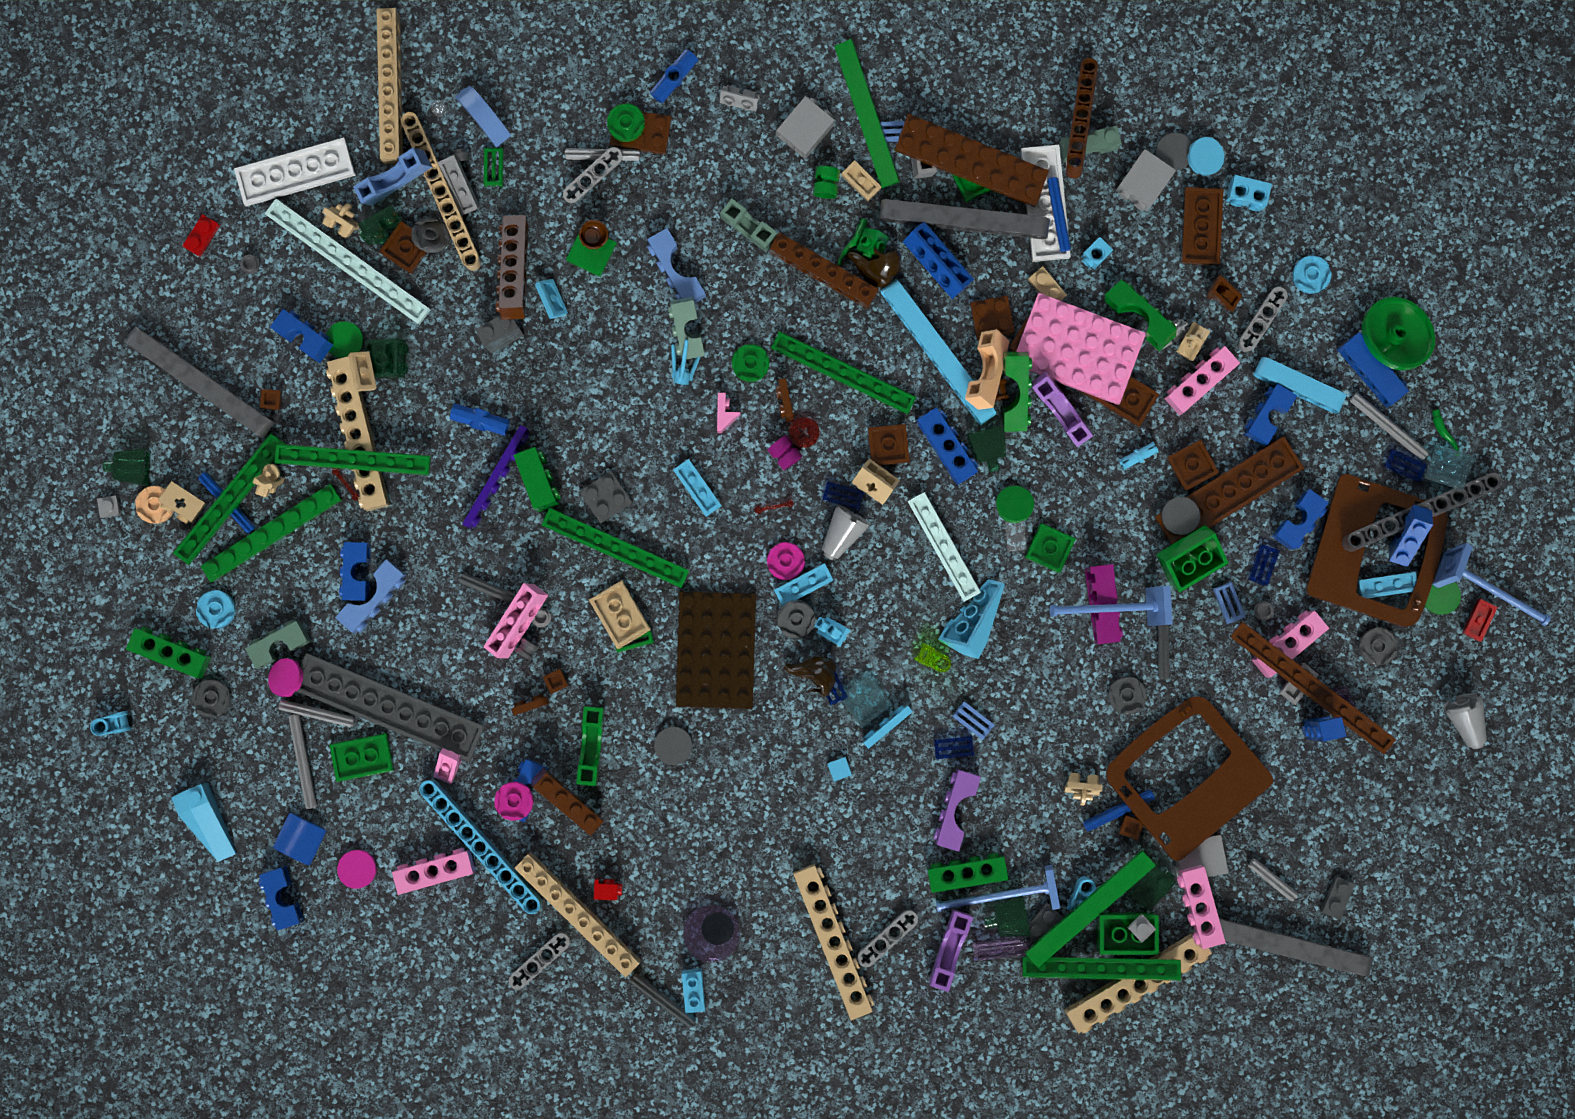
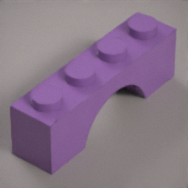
(1062, 409)
(963, 786)
(949, 950)

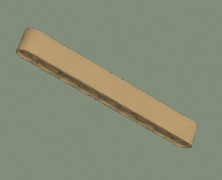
(442, 200)

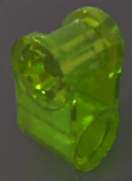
(931, 658)

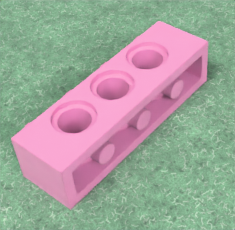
(1226, 363)
(515, 620)
(1315, 628)
(405, 883)
(1213, 935)

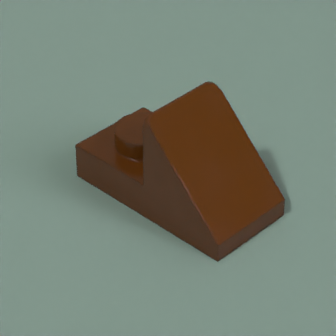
(1224, 293)

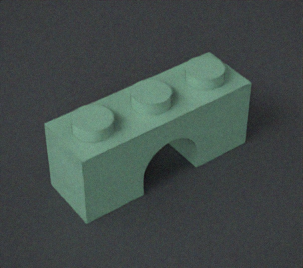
(1098, 141)
(744, 223)
(683, 311)
(262, 651)

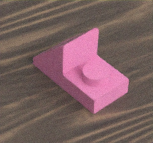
(724, 418)
(447, 766)

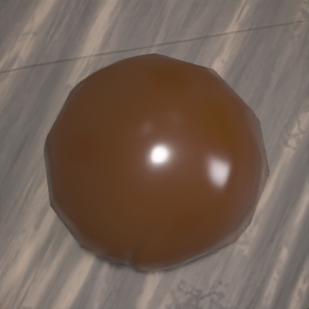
(593, 234)

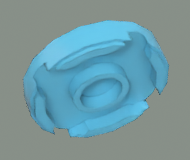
(1205, 156)
(1311, 274)
(215, 609)

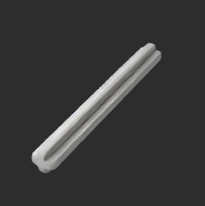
(1389, 426)
(302, 761)

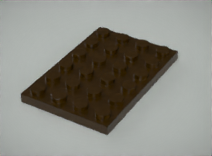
(716, 650)

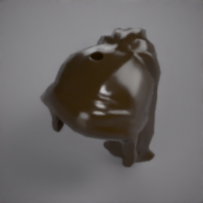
(879, 270)
(819, 670)

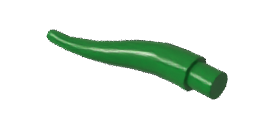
(854, 241)
(1440, 427)

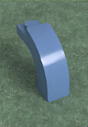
(483, 115)

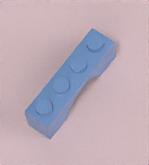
(377, 187)
(664, 247)
(388, 579)

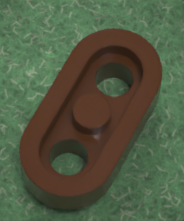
(521, 707)

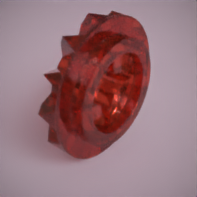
(803, 423)

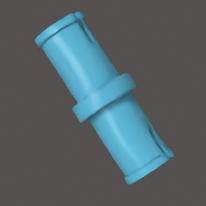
(1138, 455)

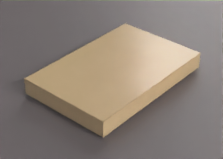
(619, 614)

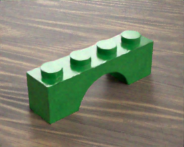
(1124, 299)
(1016, 416)
(591, 746)

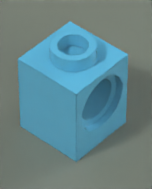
(1099, 246)

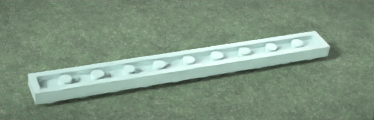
(347, 261)

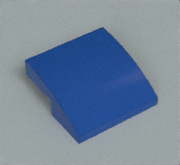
(299, 839)

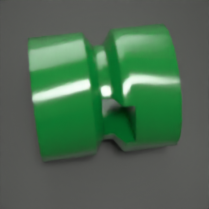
(826, 182)

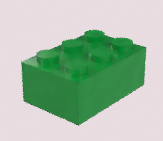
(537, 479)
(1192, 558)
(1116, 939)

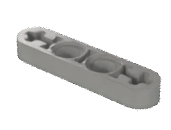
(590, 172)
(1262, 319)
(884, 935)
(539, 960)

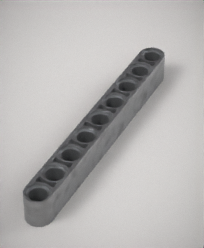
(964, 219)
(199, 382)
(1446, 500)
(1295, 947)

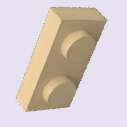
(860, 180)
(1046, 285)
(362, 371)

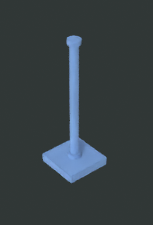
(1453, 567)
(1157, 606)
(1048, 887)

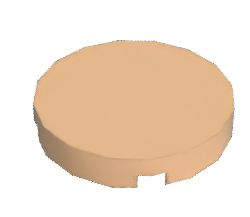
(149, 507)

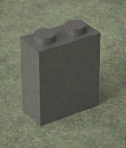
(499, 333)

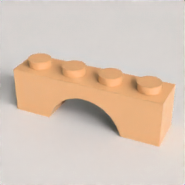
(984, 391)

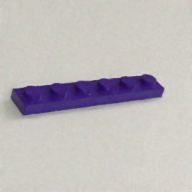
(492, 485)

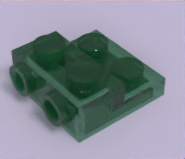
(374, 228)
(388, 357)
(1152, 886)

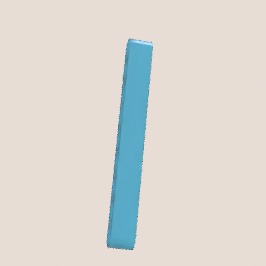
(933, 346)
(471, 843)

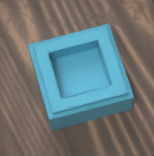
(839, 769)

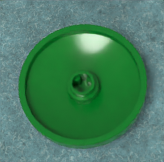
(1398, 333)

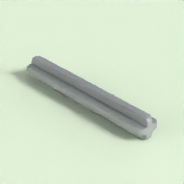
(594, 154)
(316, 713)

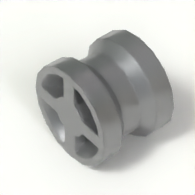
(526, 648)

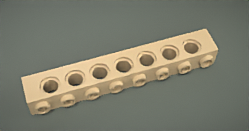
(389, 85)
(335, 370)
(578, 914)
(1110, 990)
(855, 1008)

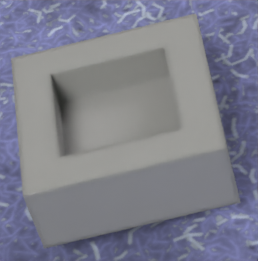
(109, 506)
(1141, 928)

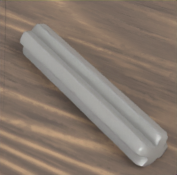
(1272, 879)

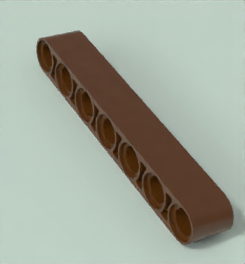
(1081, 118)

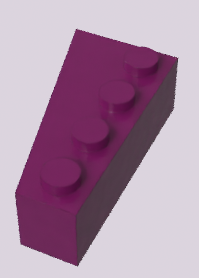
(1102, 591)

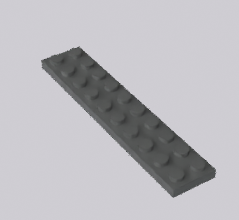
(389, 707)

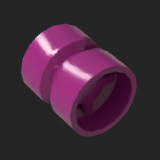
(784, 452)

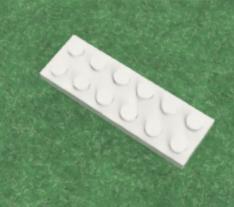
(1047, 158)
(294, 172)

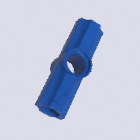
(682, 67)
(479, 419)

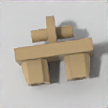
(343, 216)
(1193, 341)
(268, 481)
(1083, 791)

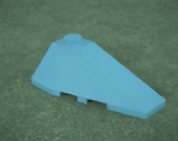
(972, 627)
(202, 816)

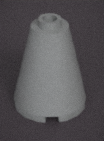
(843, 532)
(1468, 718)

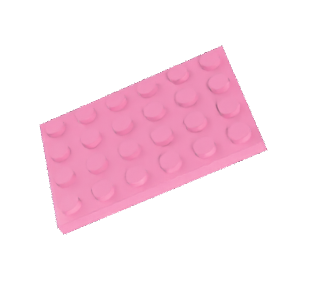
(1080, 348)

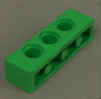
(140, 645)
(997, 873)

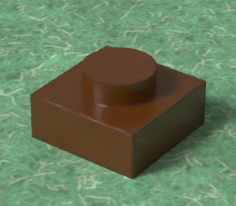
(271, 399)
(555, 681)
(1130, 827)

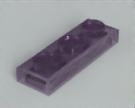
(1001, 948)

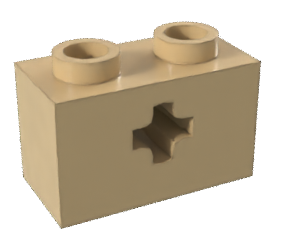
(875, 481)
(175, 493)

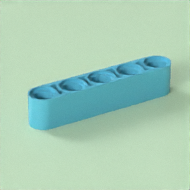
(1300, 384)

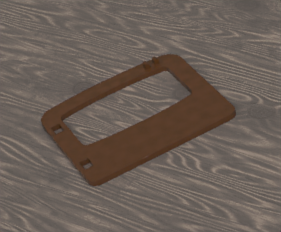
(1337, 570)
(1213, 801)

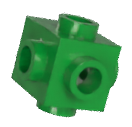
(872, 239)

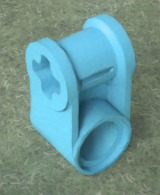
(113, 724)
(1079, 895)

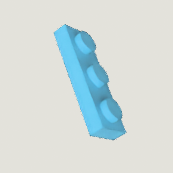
(697, 487)
(804, 584)
(1387, 585)
(886, 725)

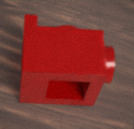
(607, 889)

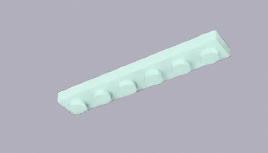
(944, 546)

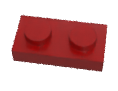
(201, 235)
(1479, 620)

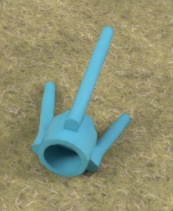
(682, 375)

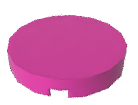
(785, 561)
(285, 677)
(514, 801)
(357, 869)

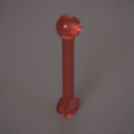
(335, 471)
(758, 510)

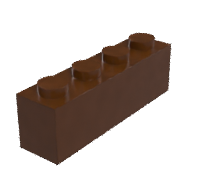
(566, 801)

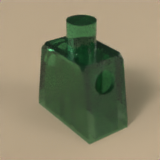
(988, 447)
(130, 466)
(1009, 918)

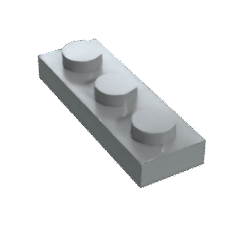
(458, 185)

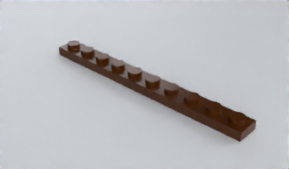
(1312, 687)

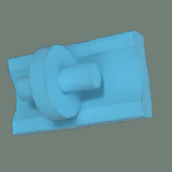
(831, 630)

